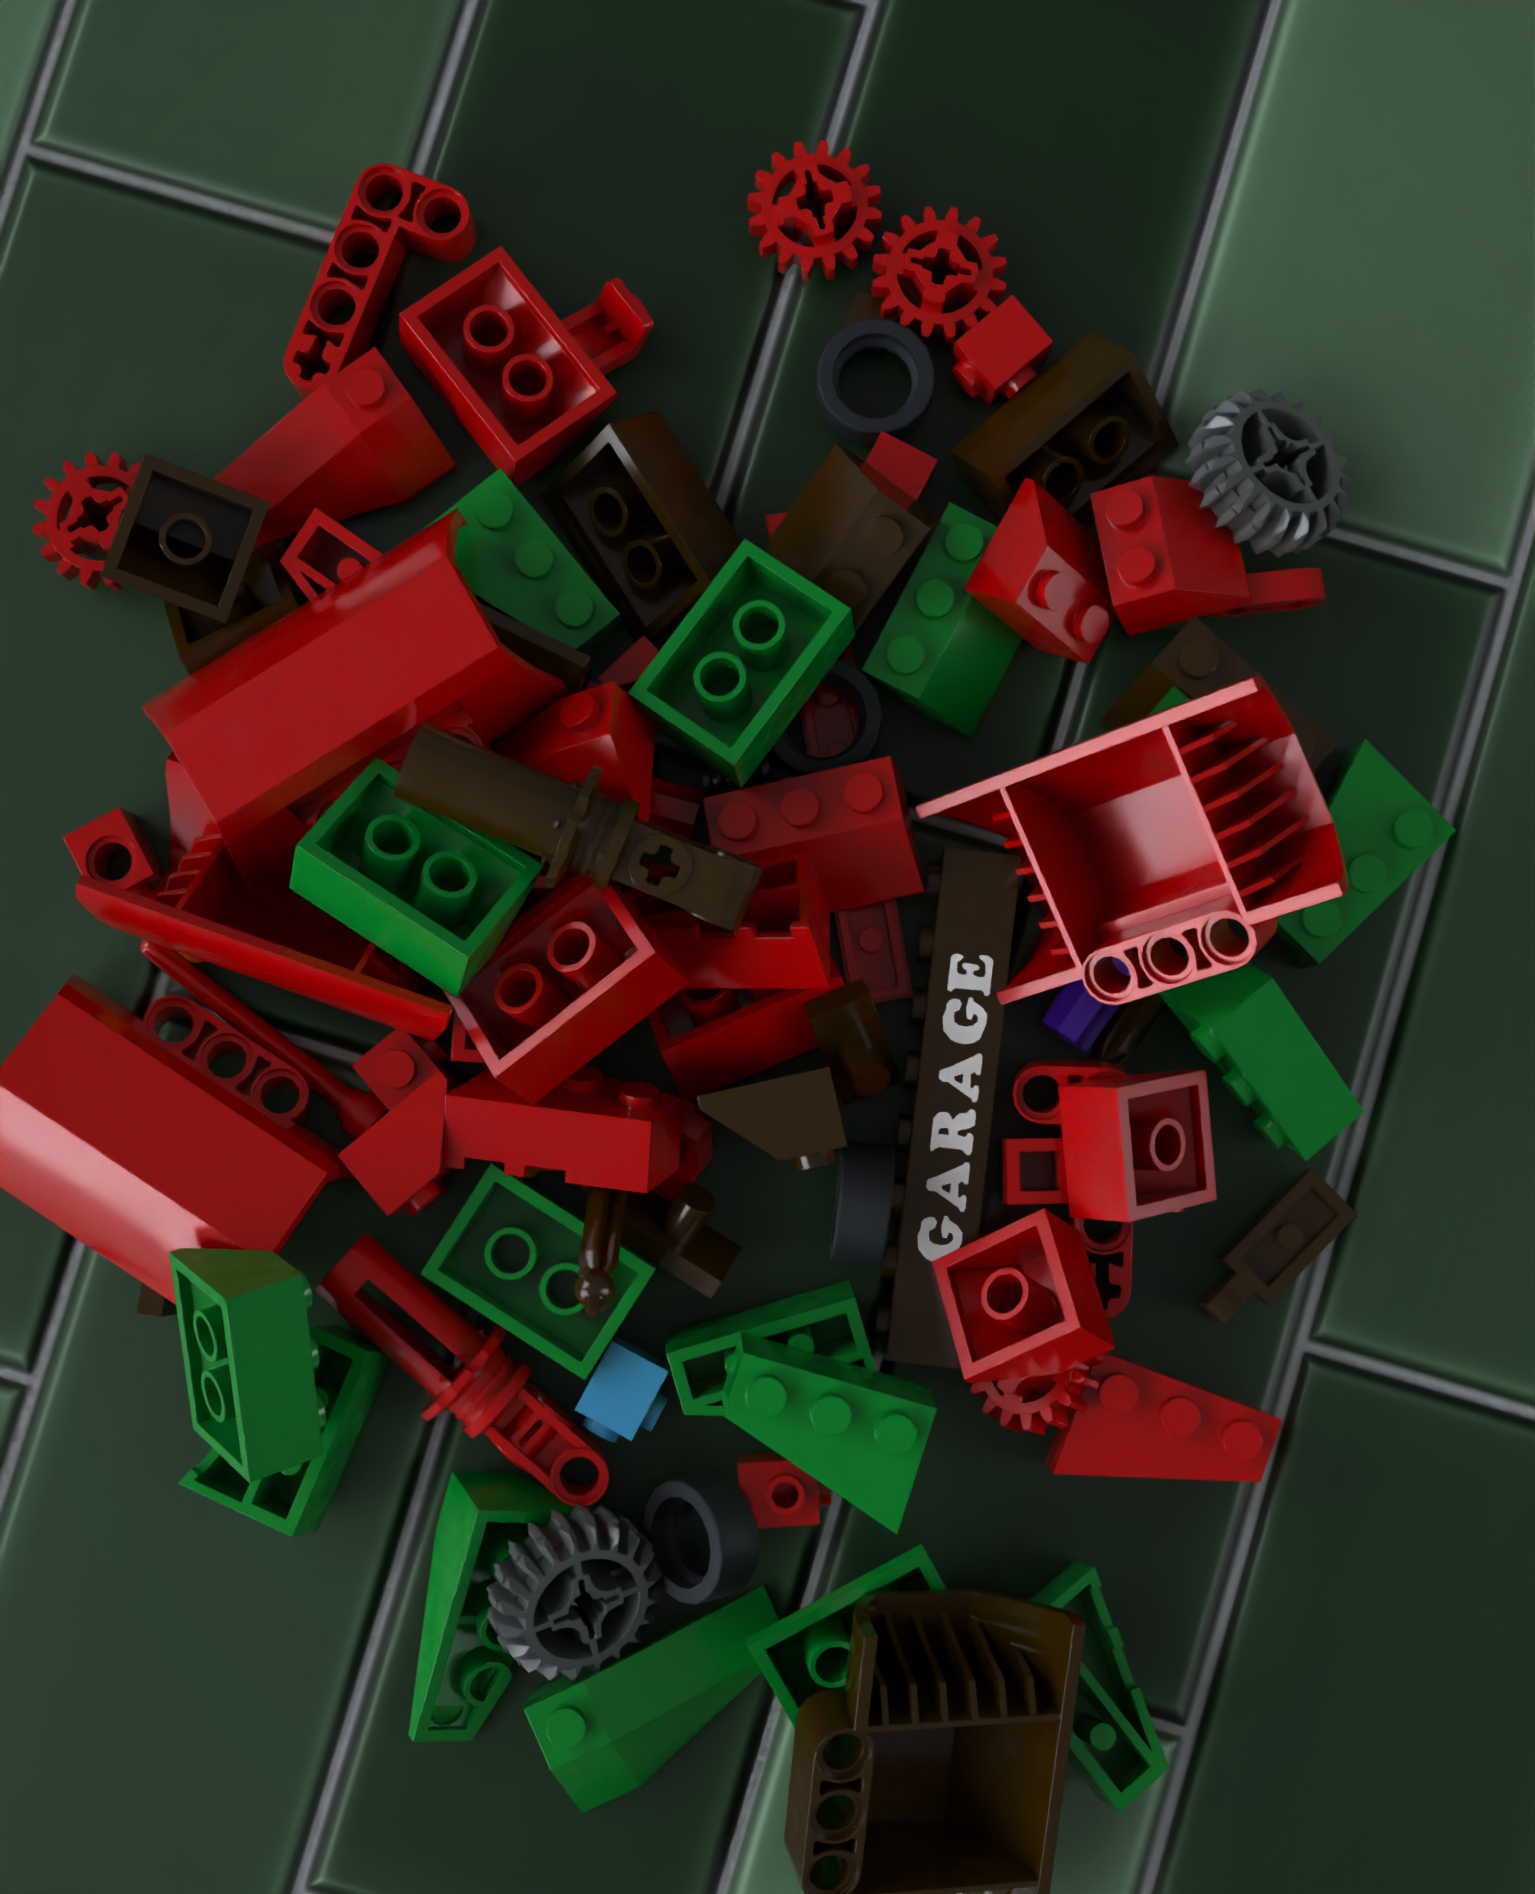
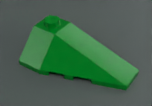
(459, 1655)
(639, 1711)

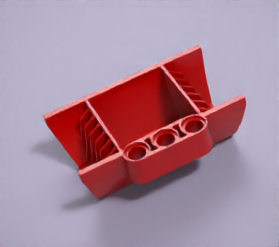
(333, 685)
(1161, 840)
(262, 932)
(145, 1144)

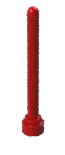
(354, 1108)

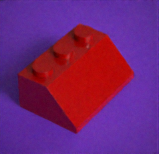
(505, 365)
(846, 816)
(565, 986)
(732, 1033)

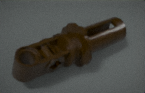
(571, 826)

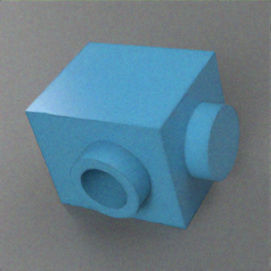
(624, 1392)

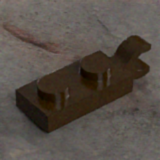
(1279, 1245)

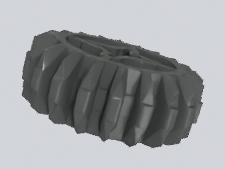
(1268, 472)
(574, 1592)

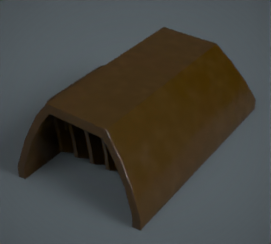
(941, 1750)

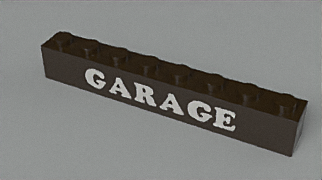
(951, 1095)

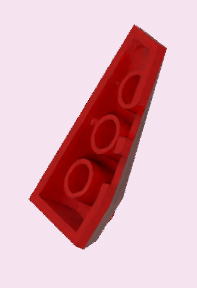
(341, 450)
(586, 730)

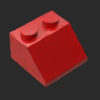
(1166, 554)
(1045, 577)
(1137, 1145)
(403, 1151)
(1023, 1301)

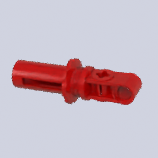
(484, 1388)

